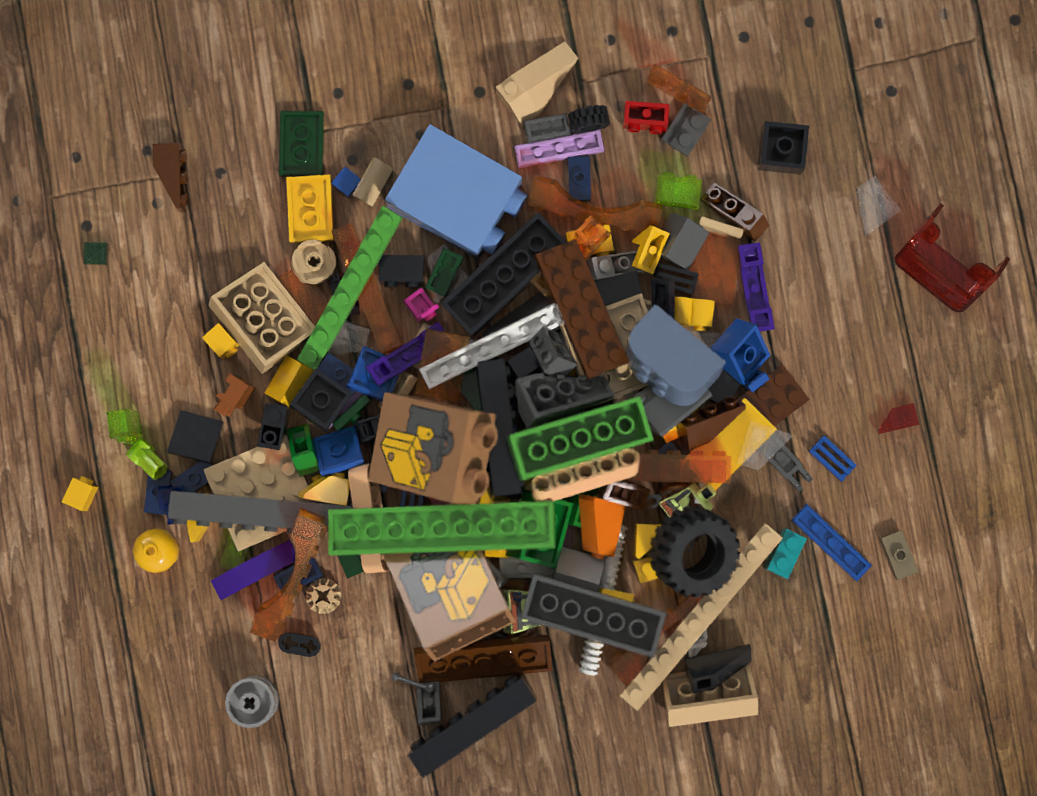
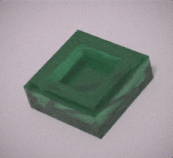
(95, 253)

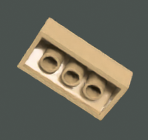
(729, 700)

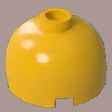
(155, 550)

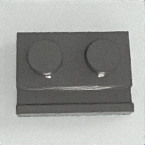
(686, 130)

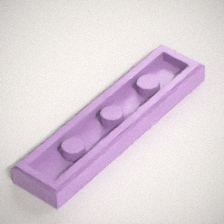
(559, 148)

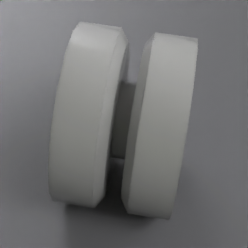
(239, 705)

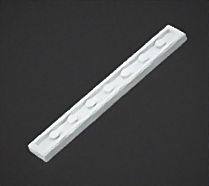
(489, 346)

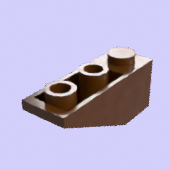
(169, 165)
(735, 211)
(706, 423)

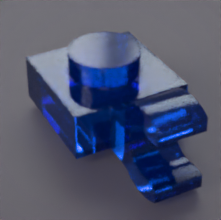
(164, 498)

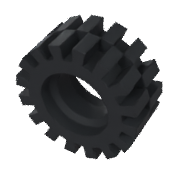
(589, 119)

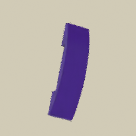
(754, 286)
(400, 359)
(254, 569)

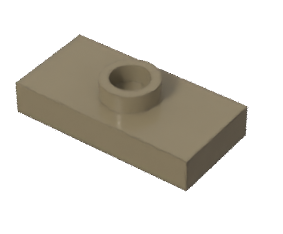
(899, 555)

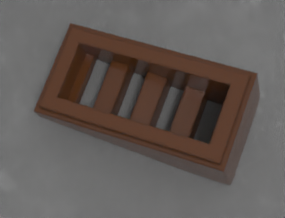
(609, 493)

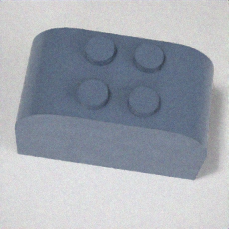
(671, 359)

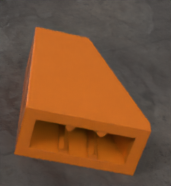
(600, 525)

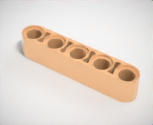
(593, 468)
(366, 495)

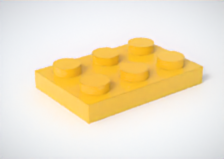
(310, 208)

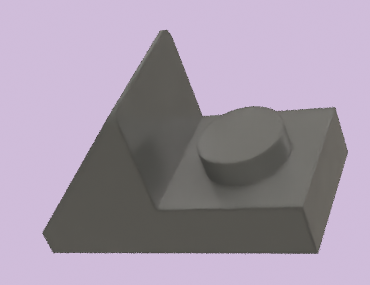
(429, 705)

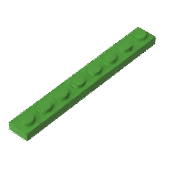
(350, 287)

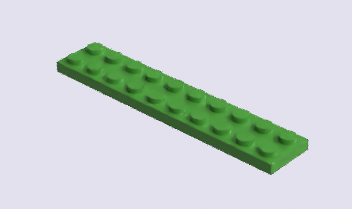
(441, 528)

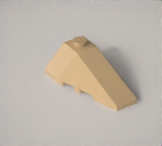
(532, 86)

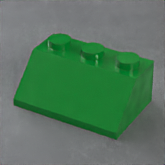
(546, 556)

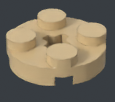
(307, 273)

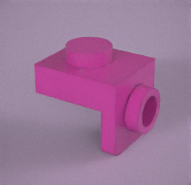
(421, 306)

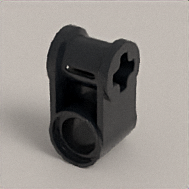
(371, 426)

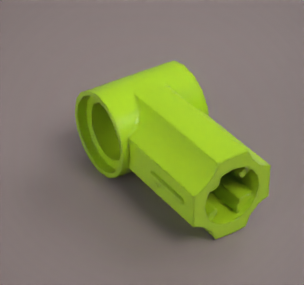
(143, 455)

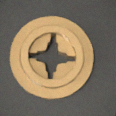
(323, 585)

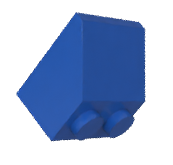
(742, 350)

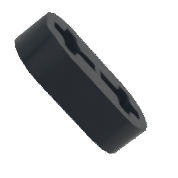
(298, 650)

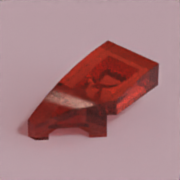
(900, 418)

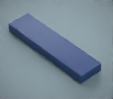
(831, 542)

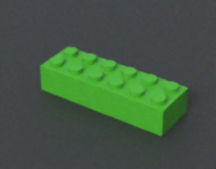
(579, 438)

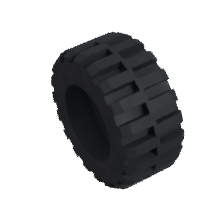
(714, 566)

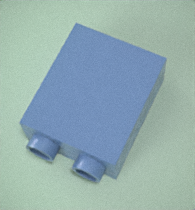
(456, 193)

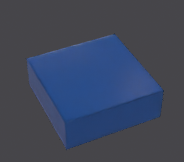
(346, 182)
(756, 381)

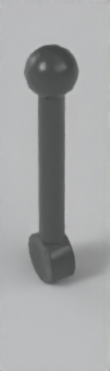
(428, 688)

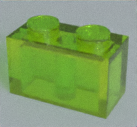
(678, 191)
(124, 426)

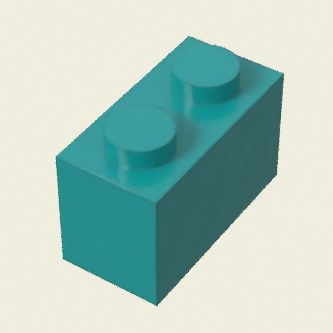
(785, 553)

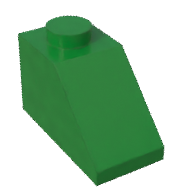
(302, 449)

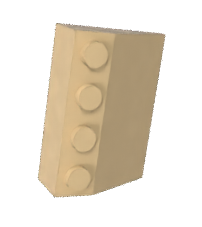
(262, 317)

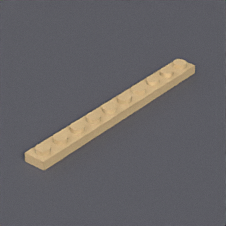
(699, 619)

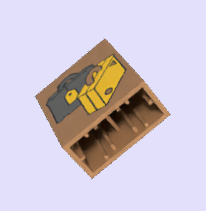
(433, 448)
(449, 598)

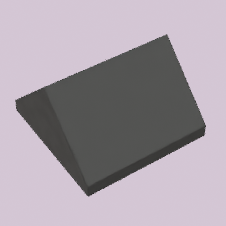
(683, 241)

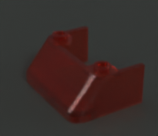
(940, 271)

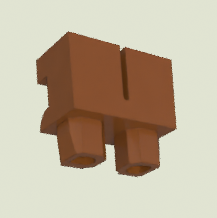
(235, 396)

